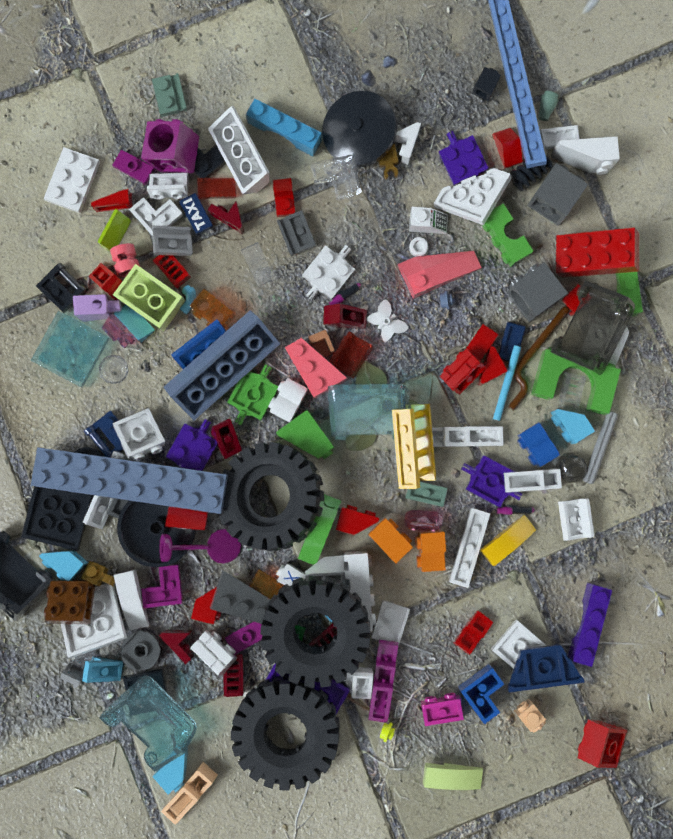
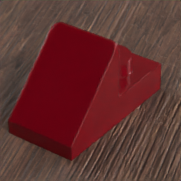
(231, 218)
(226, 438)
(173, 640)

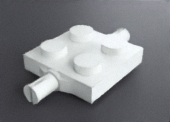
(328, 272)

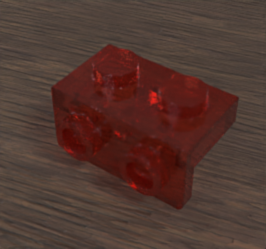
(351, 355)

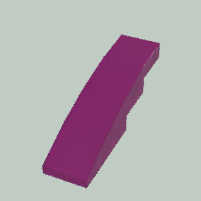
(383, 681)

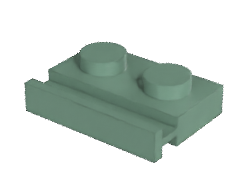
(169, 95)

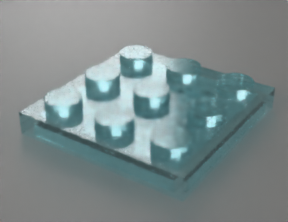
(70, 349)

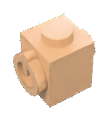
(530, 716)

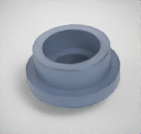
(446, 300)

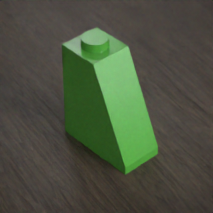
(307, 435)

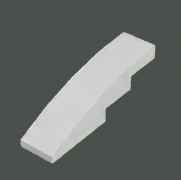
(467, 436)

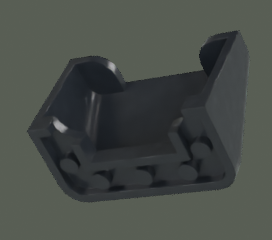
(18, 580)

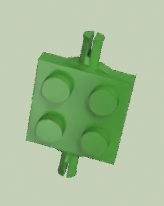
(253, 395)

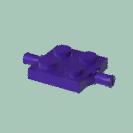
(462, 159)
(192, 447)
(488, 481)

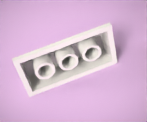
(239, 152)

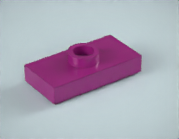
(133, 167)
(244, 637)

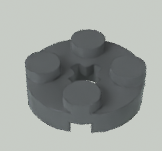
(130, 650)

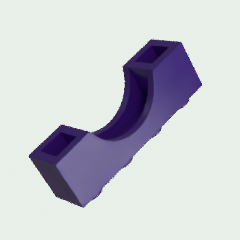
(586, 641)

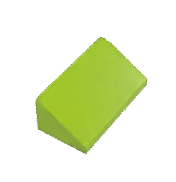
(114, 230)

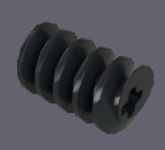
(522, 174)

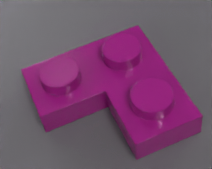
(169, 590)

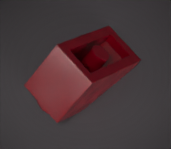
(344, 316)

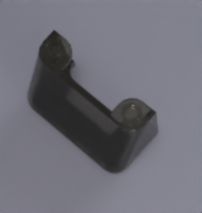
(594, 328)

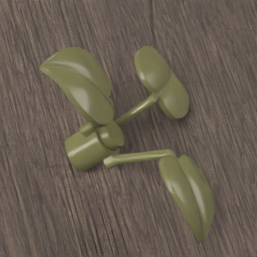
(367, 375)

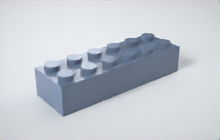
(221, 365)

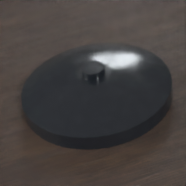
(360, 126)
(140, 533)

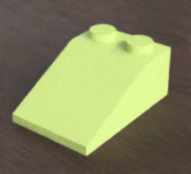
(149, 297)

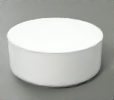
(418, 247)

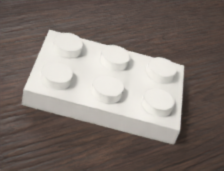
(71, 180)
(513, 640)

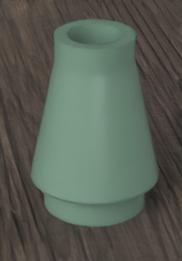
(547, 105)

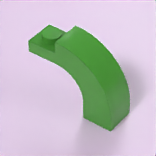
(316, 539)

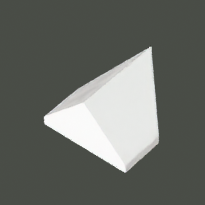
(360, 683)

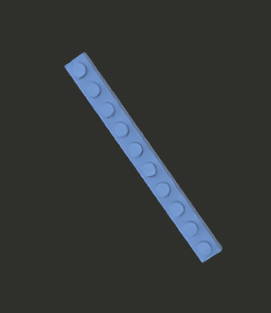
(517, 83)

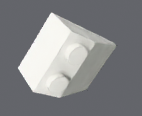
(589, 155)

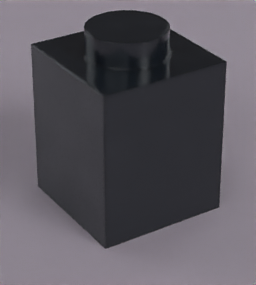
(486, 83)

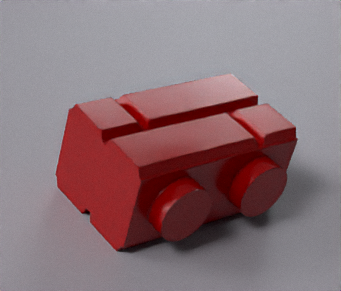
(462, 371)

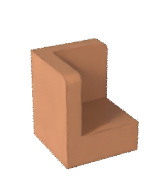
(321, 343)

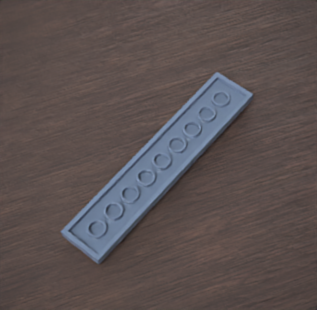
(129, 480)

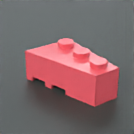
(314, 368)

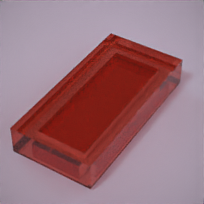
(216, 188)

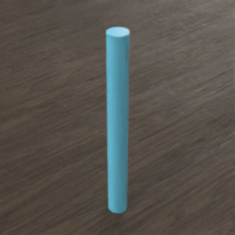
(507, 382)

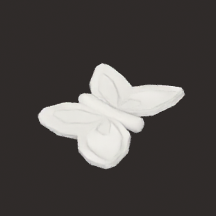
(385, 321)

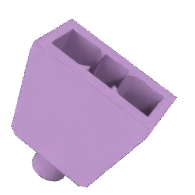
(88, 307)

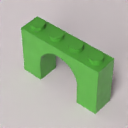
(602, 386)

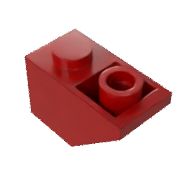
(353, 522)
(202, 610)

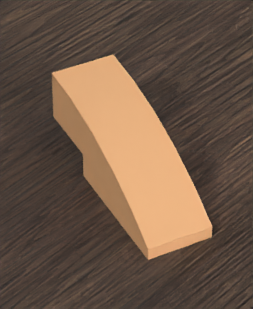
(189, 793)

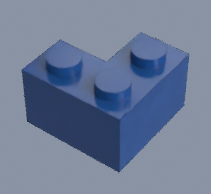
(477, 692)

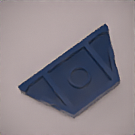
(543, 668)

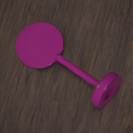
(220, 547)

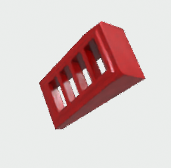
(118, 200)
(185, 276)

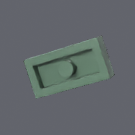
(428, 494)

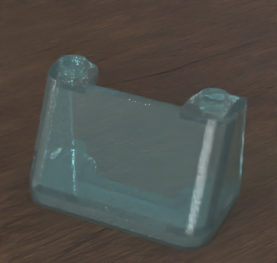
(365, 408)
(154, 720)

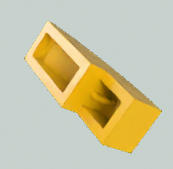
(508, 540)

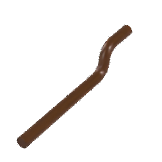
(530, 353)

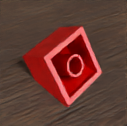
(601, 744)

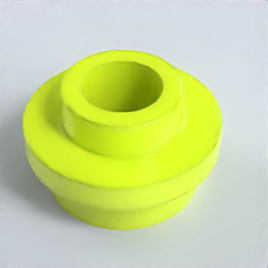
(387, 732)

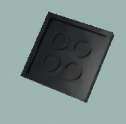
(56, 517)

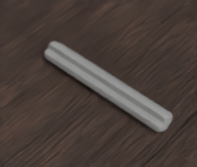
(600, 447)

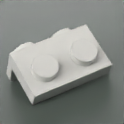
(168, 185)
(576, 519)

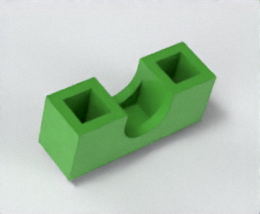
(512, 250)

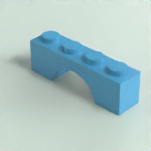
(269, 119)

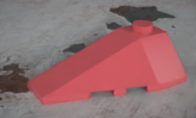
(433, 271)

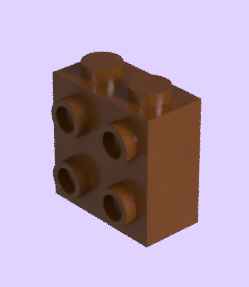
(69, 602)

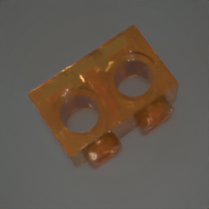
(215, 307)

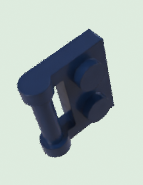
(105, 423)

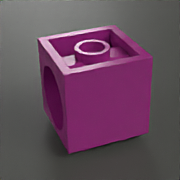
(170, 146)

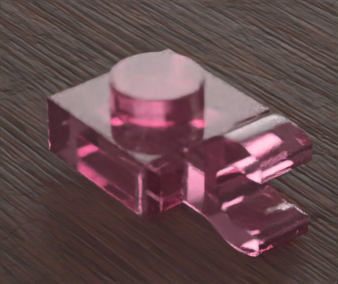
(115, 330)

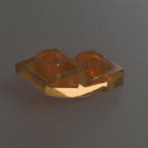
(265, 584)

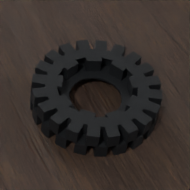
(303, 503)

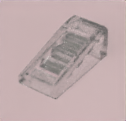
(578, 393)

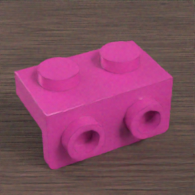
(442, 709)

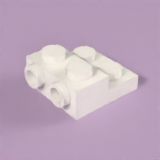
(139, 435)

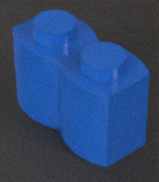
(538, 445)

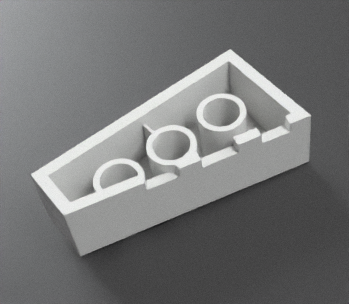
(359, 580)

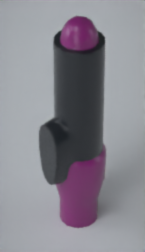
(342, 295)
(514, 509)

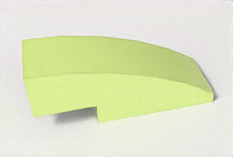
(452, 777)

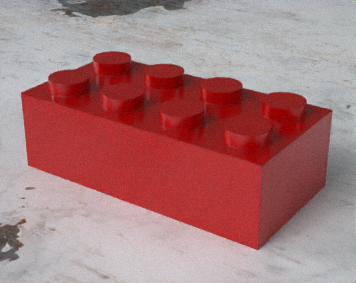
(597, 252)

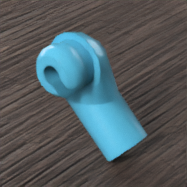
(190, 294)

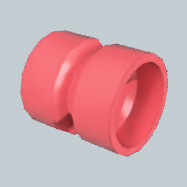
(124, 256)

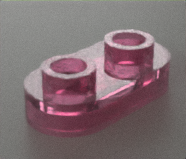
(423, 520)

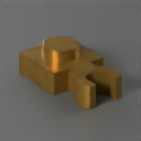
(389, 161)

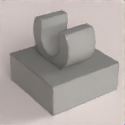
(72, 675)

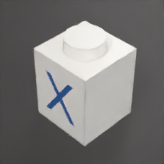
(289, 573)

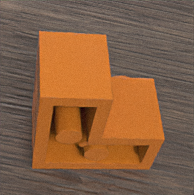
(390, 540)
(431, 550)

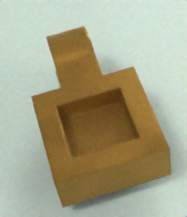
(97, 574)

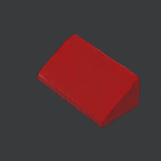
(186, 518)

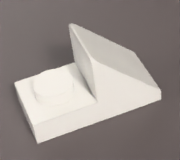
(407, 138)

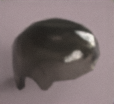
(572, 467)

